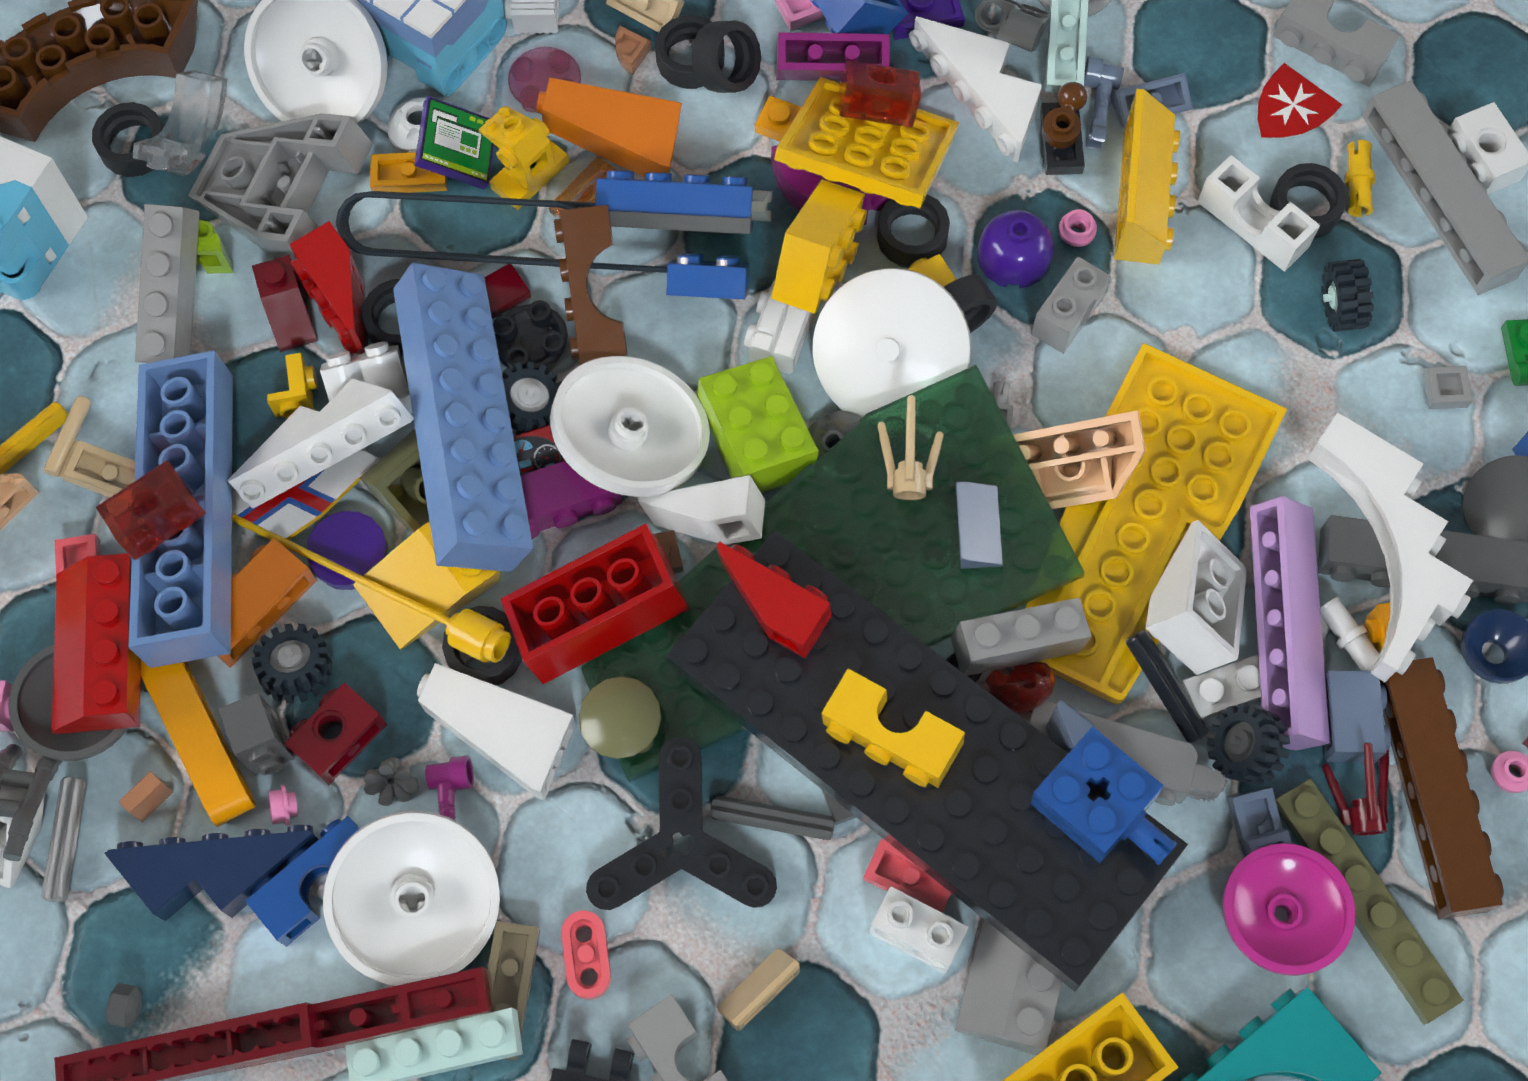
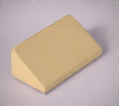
(759, 989)

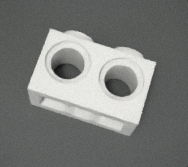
(918, 930)

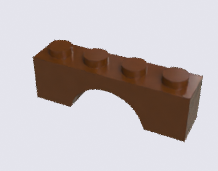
(585, 236)

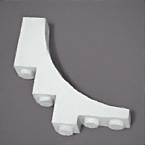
(1382, 485)

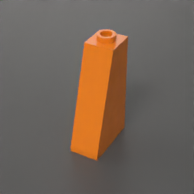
(613, 124)

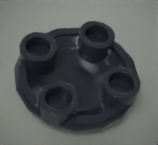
(531, 335)

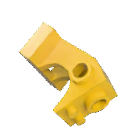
(520, 145)

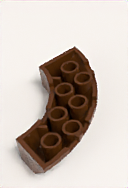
(87, 47)

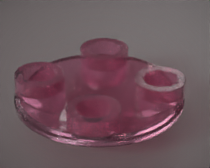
(532, 72)

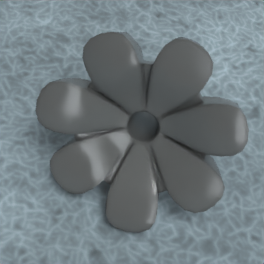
(390, 781)

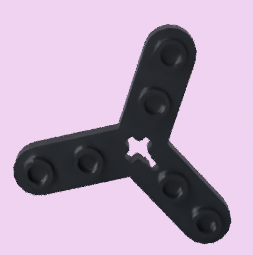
(708, 858)

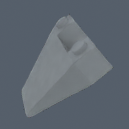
(271, 174)

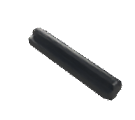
(1167, 686)

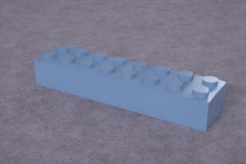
(461, 420)
(185, 584)

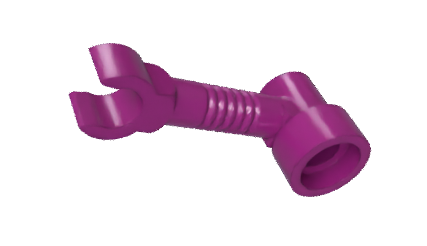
(447, 779)

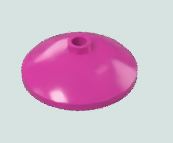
(1309, 891)

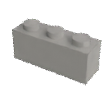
(1020, 637)

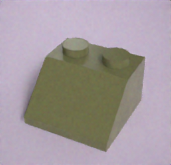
(399, 483)

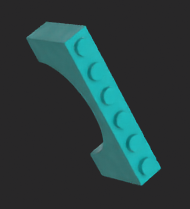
(1293, 1042)

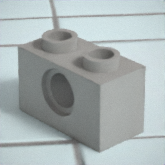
(1070, 305)

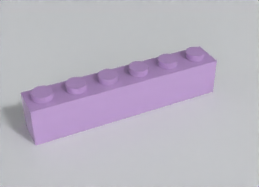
(1289, 620)

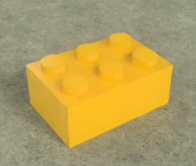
(819, 246)

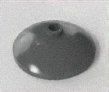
(32, 715)

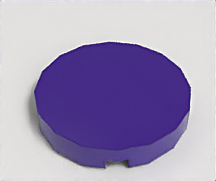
(349, 541)

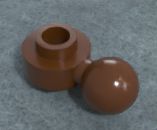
(1071, 98)

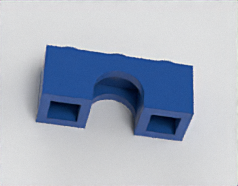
(283, 899)

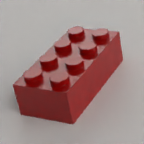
(594, 604)

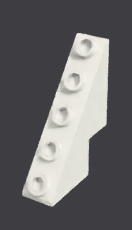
(975, 72)
(317, 440)

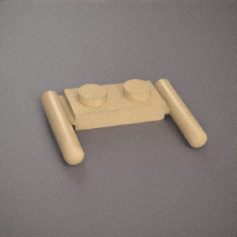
(85, 463)

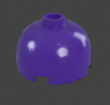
(1015, 249)

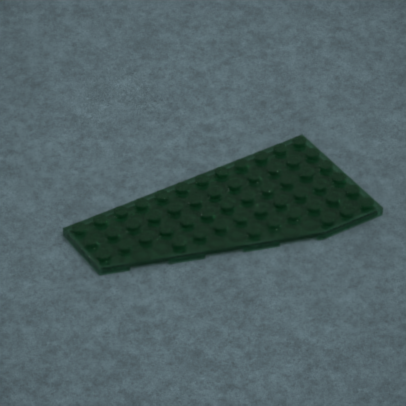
(881, 546)

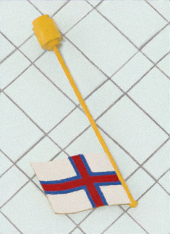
(312, 499)

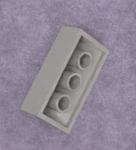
(1008, 995)

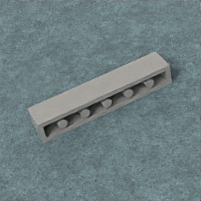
(1445, 187)

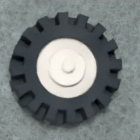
(529, 396)

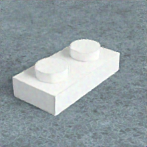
(1224, 687)

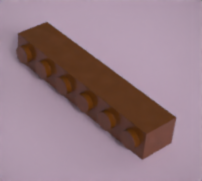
(1439, 793)

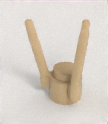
(910, 479)

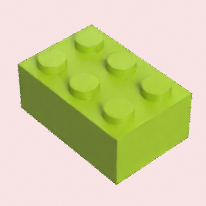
(756, 424)

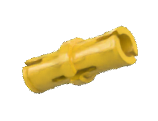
(1360, 178)

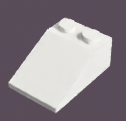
(1199, 602)

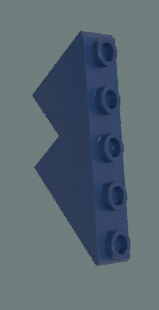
(223, 867)

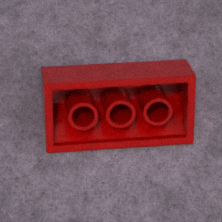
(93, 666)

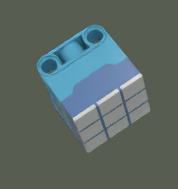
(439, 37)

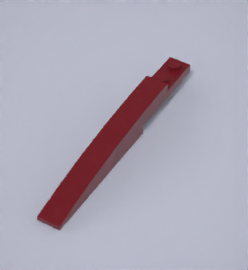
(284, 1032)

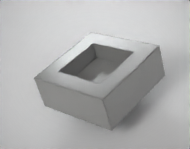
(1447, 387)

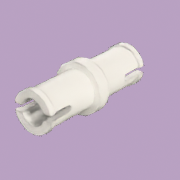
(1349, 634)

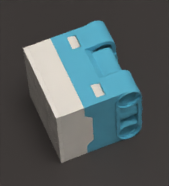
(35, 218)

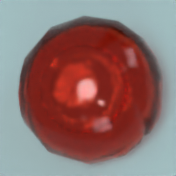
(1024, 687)

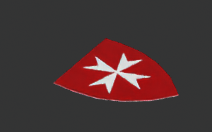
(1292, 105)

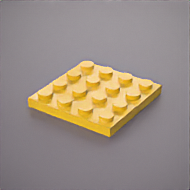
(865, 153)

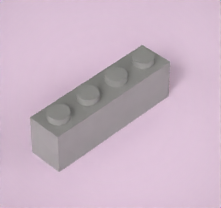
(166, 283)

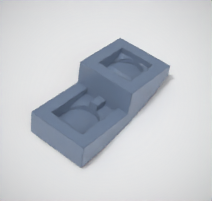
(1257, 819)

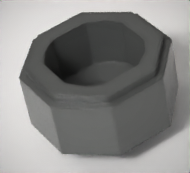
(124, 1005)

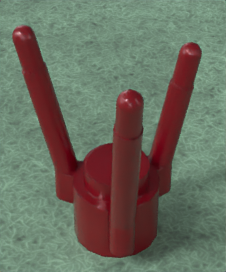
(1369, 813)

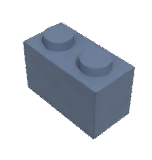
(1355, 716)

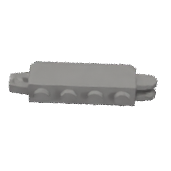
(1163, 757)

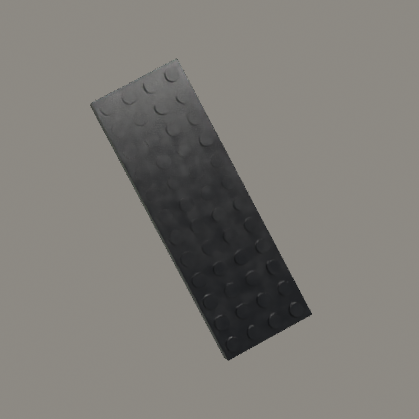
(970, 832)

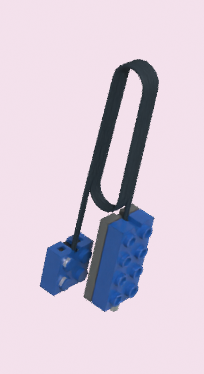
(632, 204)

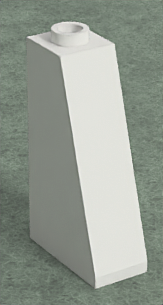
(502, 726)

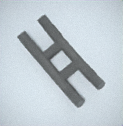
(25, 810)

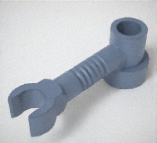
(1104, 79)

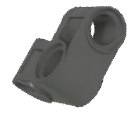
(1019, 26)

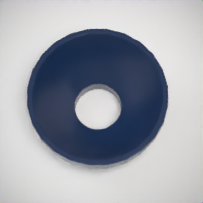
(1509, 633)

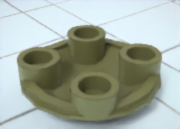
(620, 718)

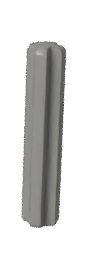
(63, 839)

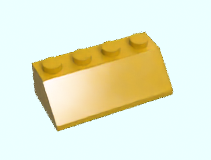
(1146, 182)
(1103, 1047)

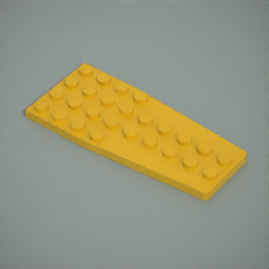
(1197, 465)

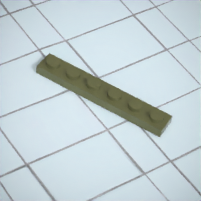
(1376, 911)

